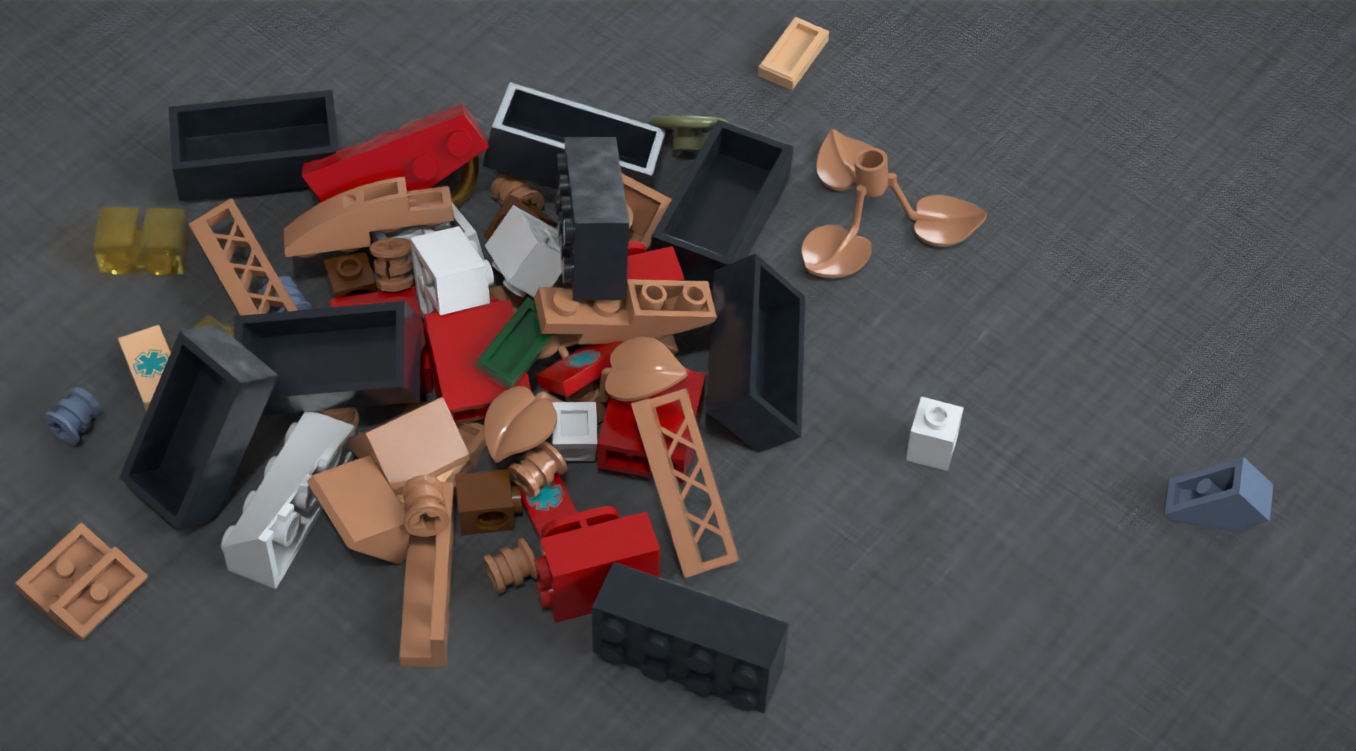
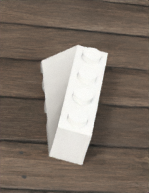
(284, 505)

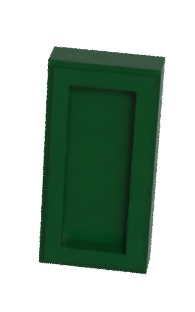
(514, 347)

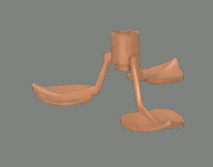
(842, 163)
(521, 421)

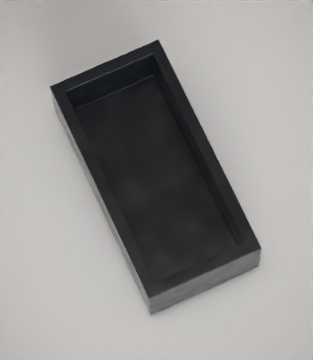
(534, 127)
(250, 143)
(724, 200)
(592, 218)
(756, 354)
(337, 355)
(198, 426)
(688, 638)

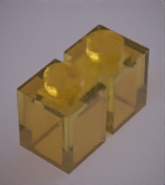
(156, 247)

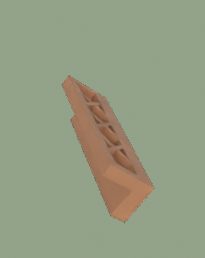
(230, 272)
(668, 486)
(428, 594)

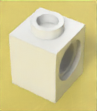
(575, 430)
(934, 433)

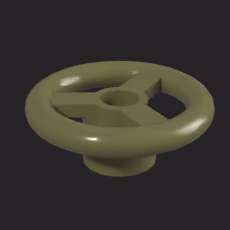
(686, 130)

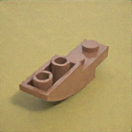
(348, 217)
(649, 310)

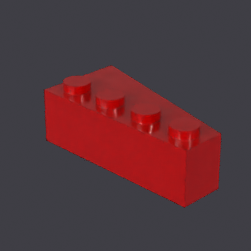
(420, 152)

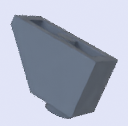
(1221, 496)

